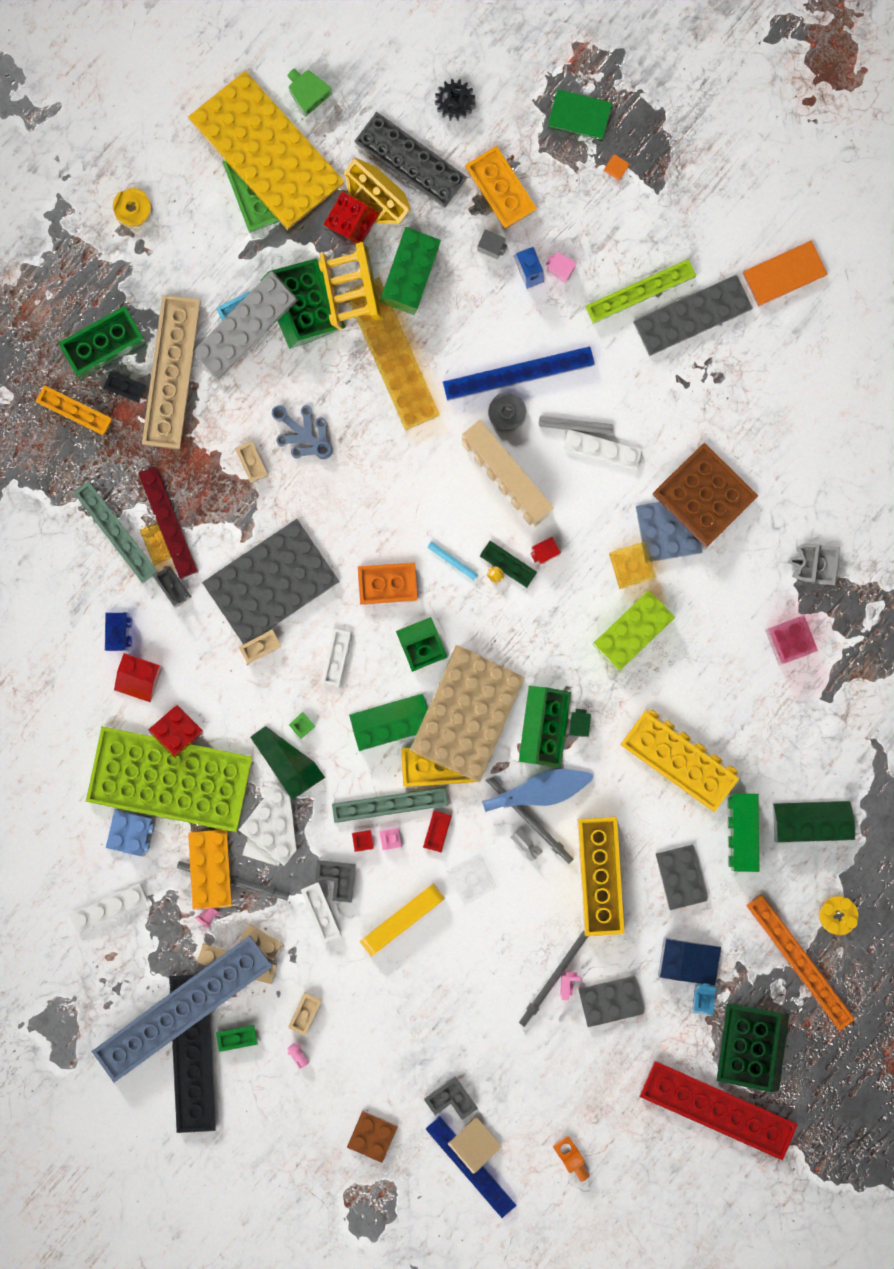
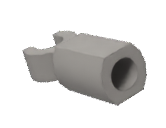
(526, 844)

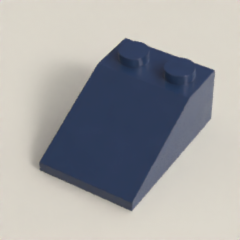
(689, 961)

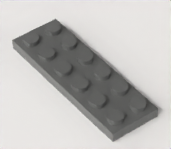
(692, 315)

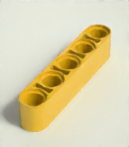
(402, 919)

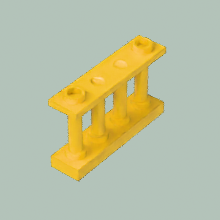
(368, 290)

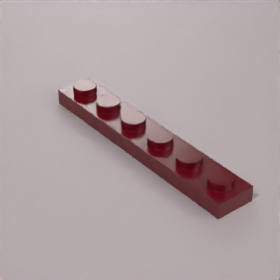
(168, 522)

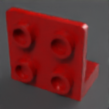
(351, 218)

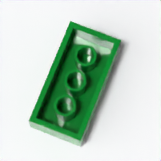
(410, 271)
(102, 342)

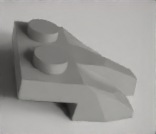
(816, 564)

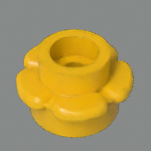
(495, 574)

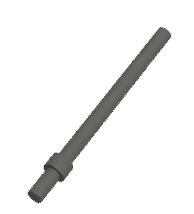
(557, 847)
(269, 891)
(533, 1008)

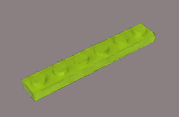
(640, 291)

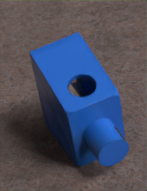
(529, 266)

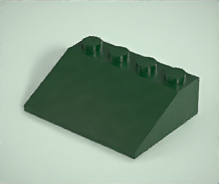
(753, 1047)

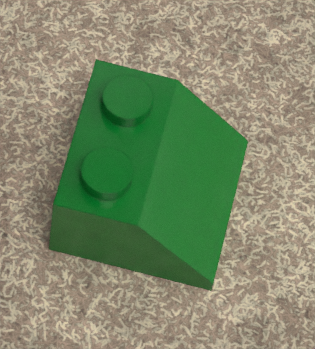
(421, 644)

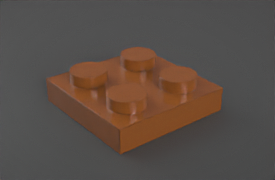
(372, 1136)

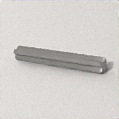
(575, 425)

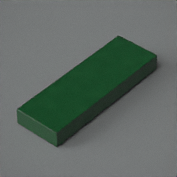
(508, 564)

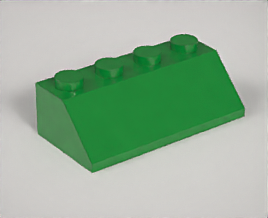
(388, 722)
(544, 726)
(744, 832)

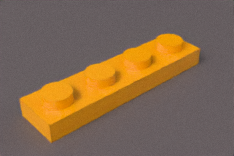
(74, 410)

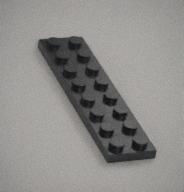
(193, 1073)

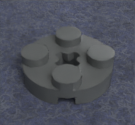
(512, 402)

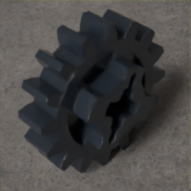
(448, 104)

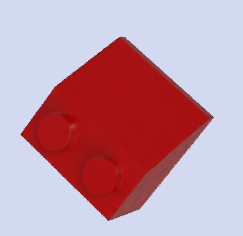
(137, 677)

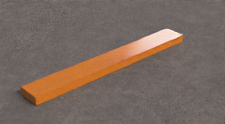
(800, 962)

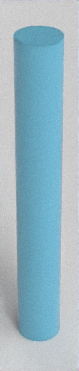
(453, 561)

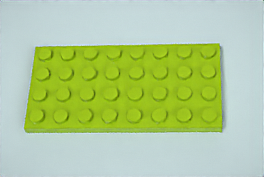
(143, 777)

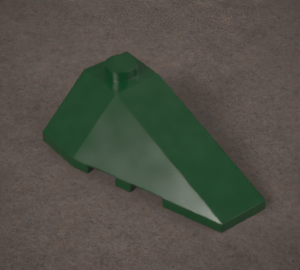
(291, 767)

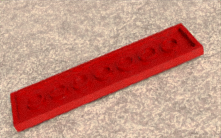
(718, 1110)

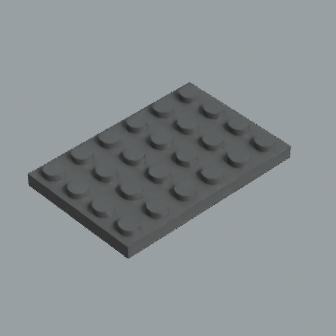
(270, 582)

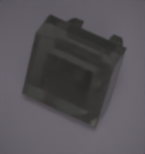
(480, 206)

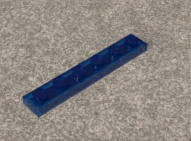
(482, 1179)

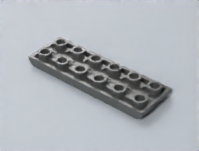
(410, 159)

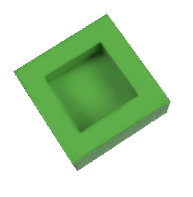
(302, 725)

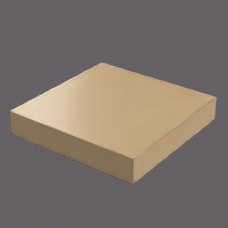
(474, 1145)

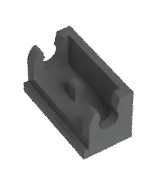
(172, 586)

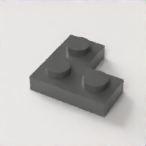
(342, 875)
(451, 1093)

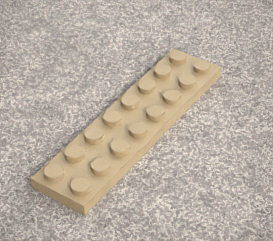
(171, 372)

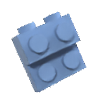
(130, 833)

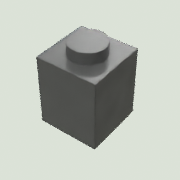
(492, 244)

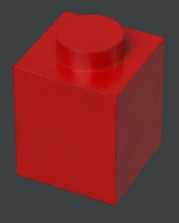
(544, 551)

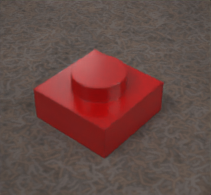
(362, 841)

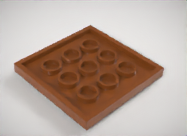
(705, 495)

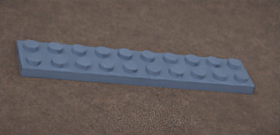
(182, 1009)

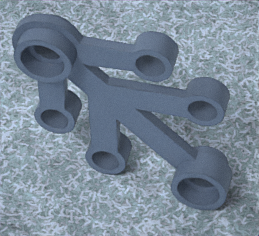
(305, 434)

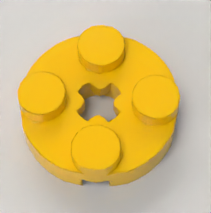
(128, 197)
(844, 906)

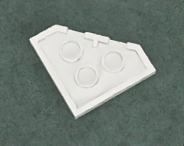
(272, 826)

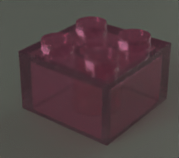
(791, 640)

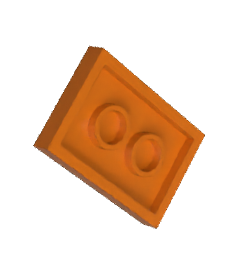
(387, 583)

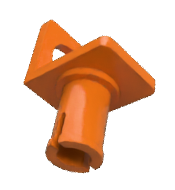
(573, 1159)

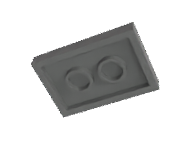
(681, 877)
(611, 1001)

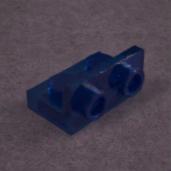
(117, 631)

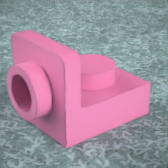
(566, 987)

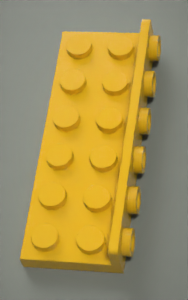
(680, 759)

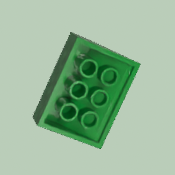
(310, 314)

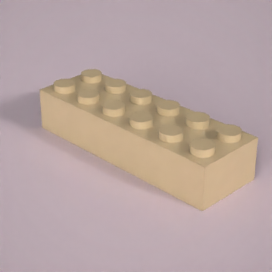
(507, 473)

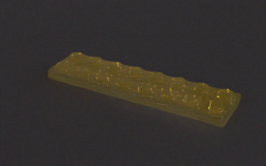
(396, 363)

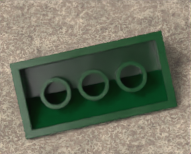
(813, 821)

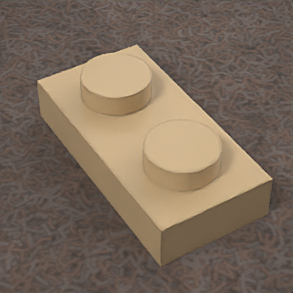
(251, 461)
(260, 646)
(268, 944)
(304, 1013)

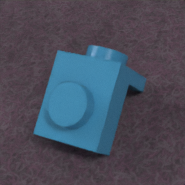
(704, 999)

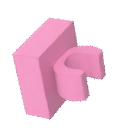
(390, 839)

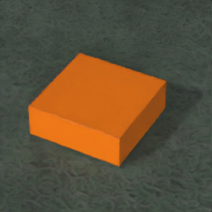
(616, 167)

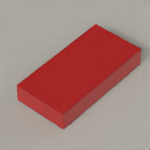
(437, 831)

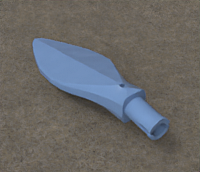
(542, 789)

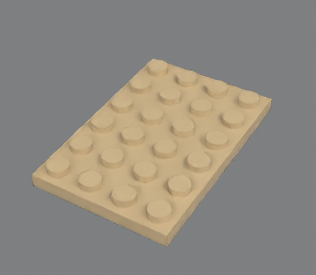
(467, 713)

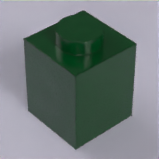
(579, 723)

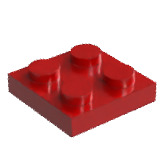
(175, 731)

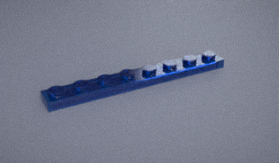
(518, 373)

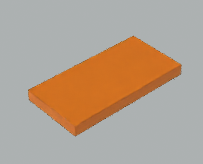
(785, 273)

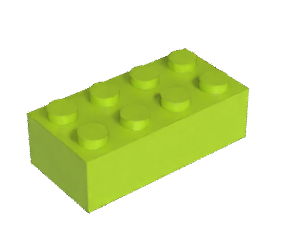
(633, 630)

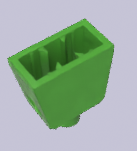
(308, 90)

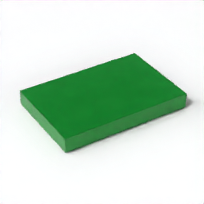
(579, 114)

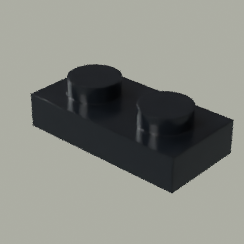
(124, 387)

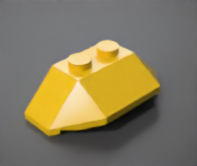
(377, 191)

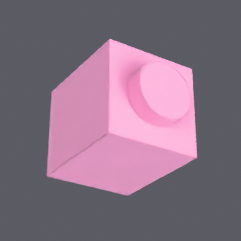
(560, 266)

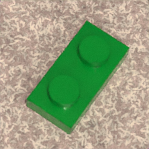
(236, 1038)

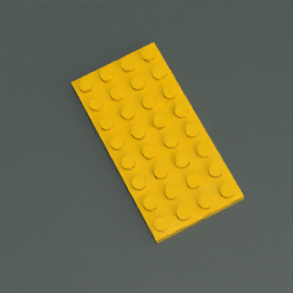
(266, 150)

